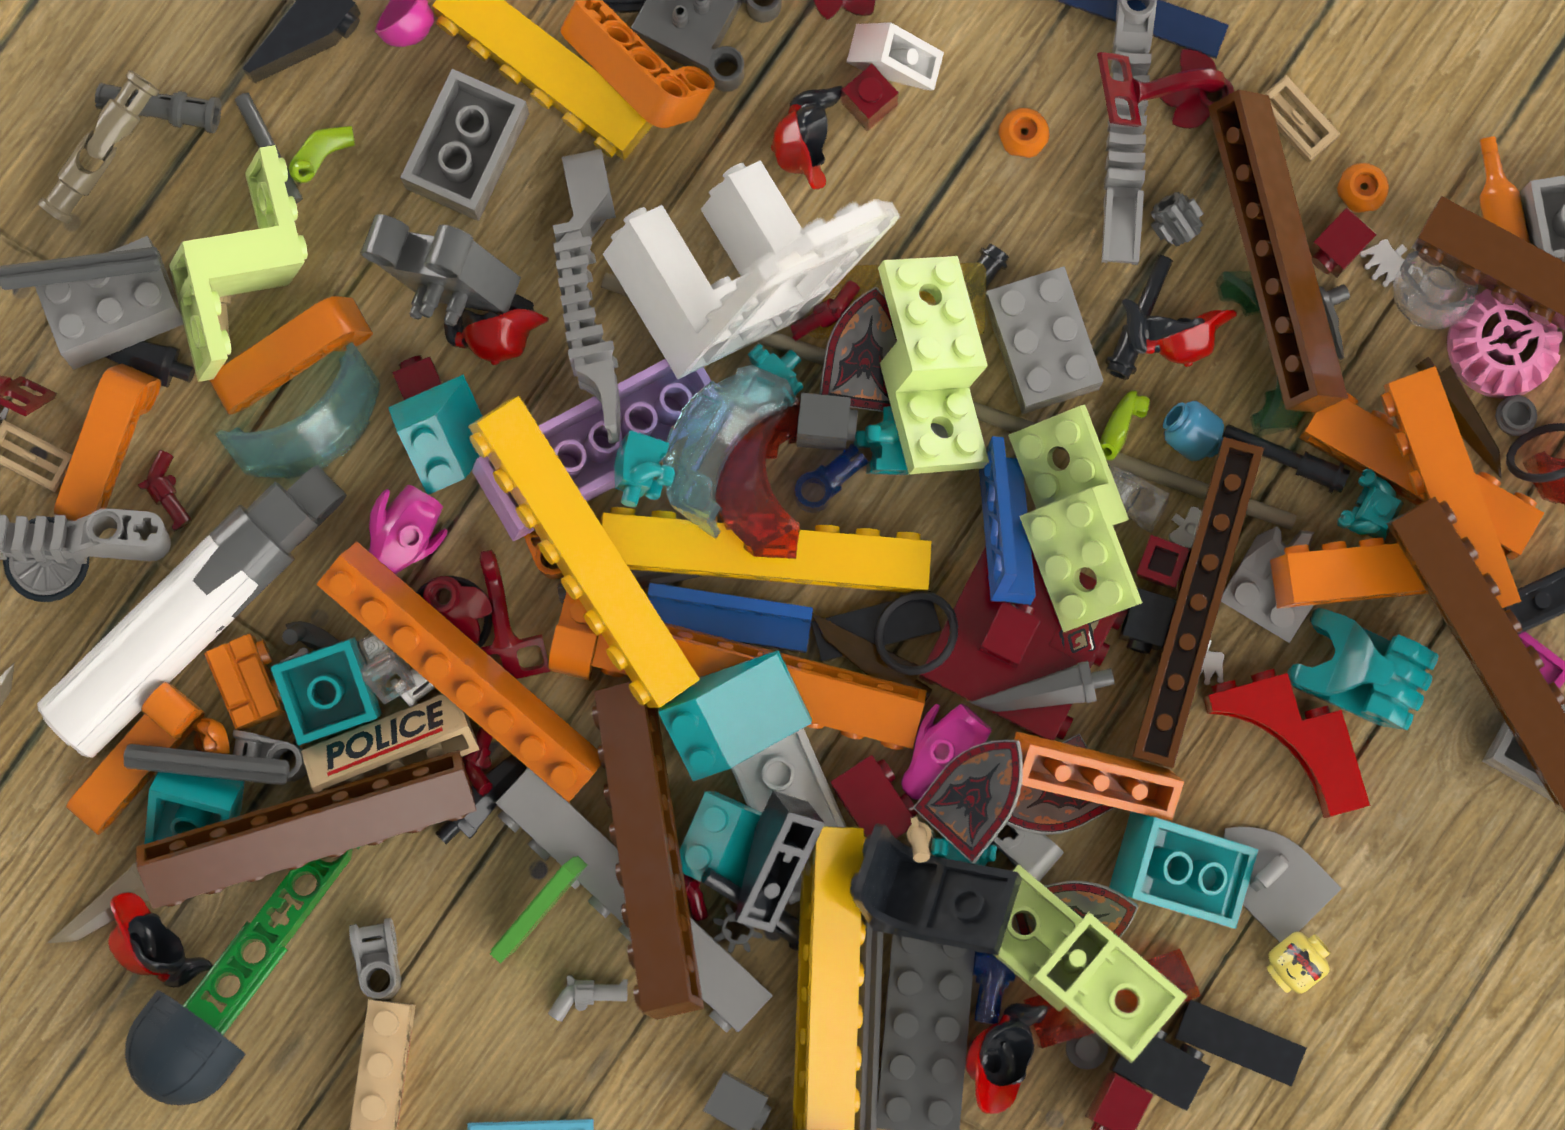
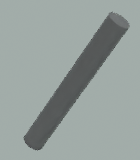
(262, 135)

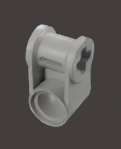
(263, 747)
(1030, 850)
(375, 956)

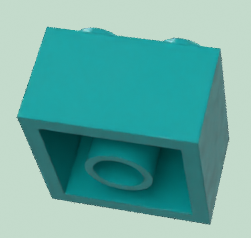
(325, 691)

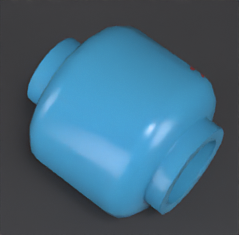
(1193, 430)

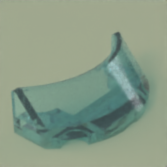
(708, 433)
(318, 434)

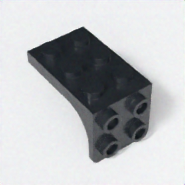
(933, 899)

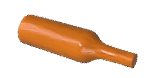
(1500, 199)

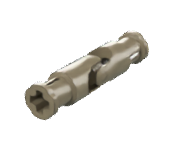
(114, 123)

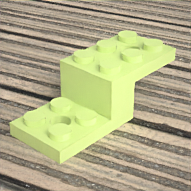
(933, 364)
(1074, 518)
(1083, 967)

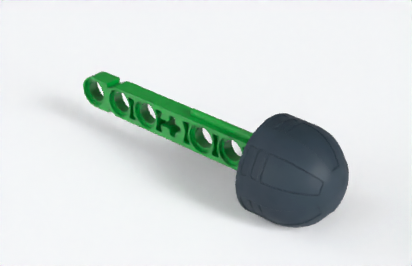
(180, 1049)

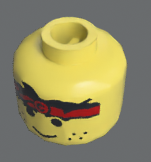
(1298, 962)

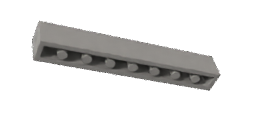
(564, 833)

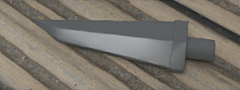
(1059, 688)

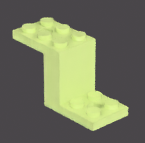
(238, 262)

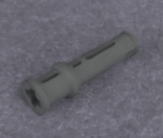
(176, 108)

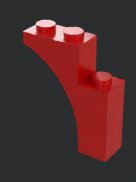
(1317, 743)

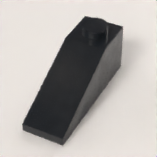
(302, 33)
(776, 859)

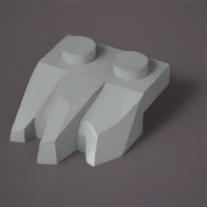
(1253, 589)

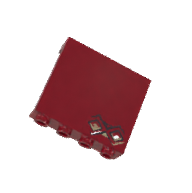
(979, 675)

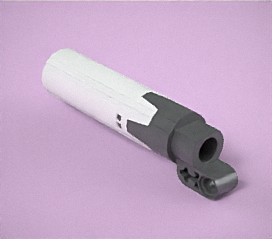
(186, 611)

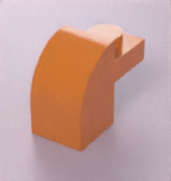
(573, 642)

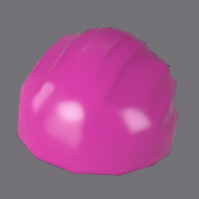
(405, 22)

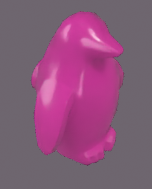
(404, 529)
(940, 744)

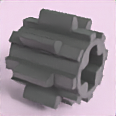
(1177, 219)

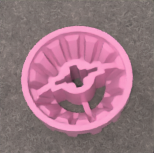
(1478, 360)

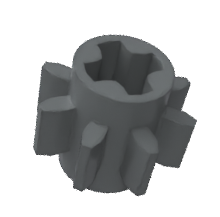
(743, 939)

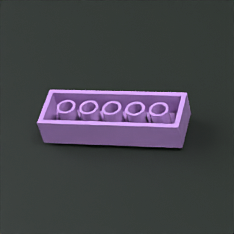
(648, 405)

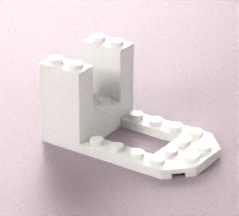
(779, 263)

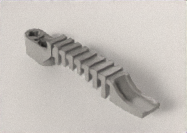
(1126, 143)
(588, 352)
(81, 537)

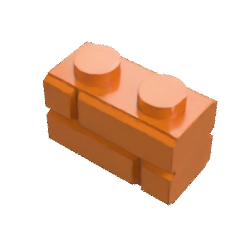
(246, 681)

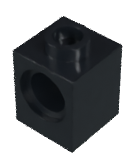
(1147, 622)

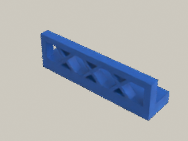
(1005, 538)
(734, 617)

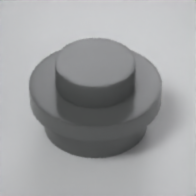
(1516, 415)
(1087, 1051)

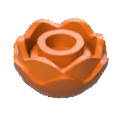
(1019, 144)
(1358, 199)
(211, 736)

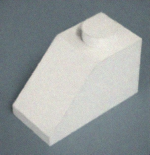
(895, 54)

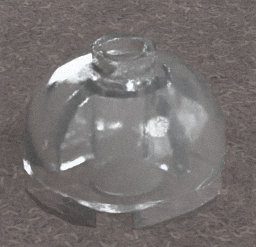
(1431, 294)

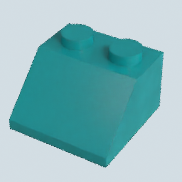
(437, 432)
(189, 802)
(719, 838)

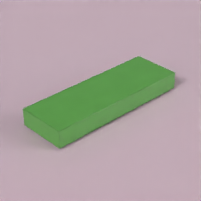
(538, 908)

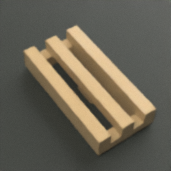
(1310, 110)
(59, 472)

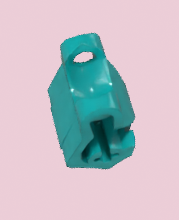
(1368, 672)

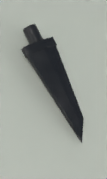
(155, 360)
(502, 778)

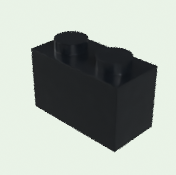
(1165, 1070)

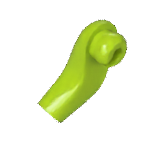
(316, 148)
(1118, 425)

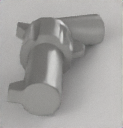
(585, 993)

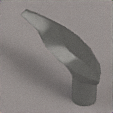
(1330, 299)
(308, 634)

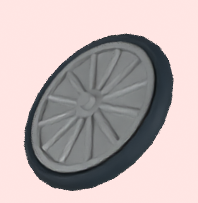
(44, 580)

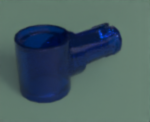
(830, 478)
(992, 980)

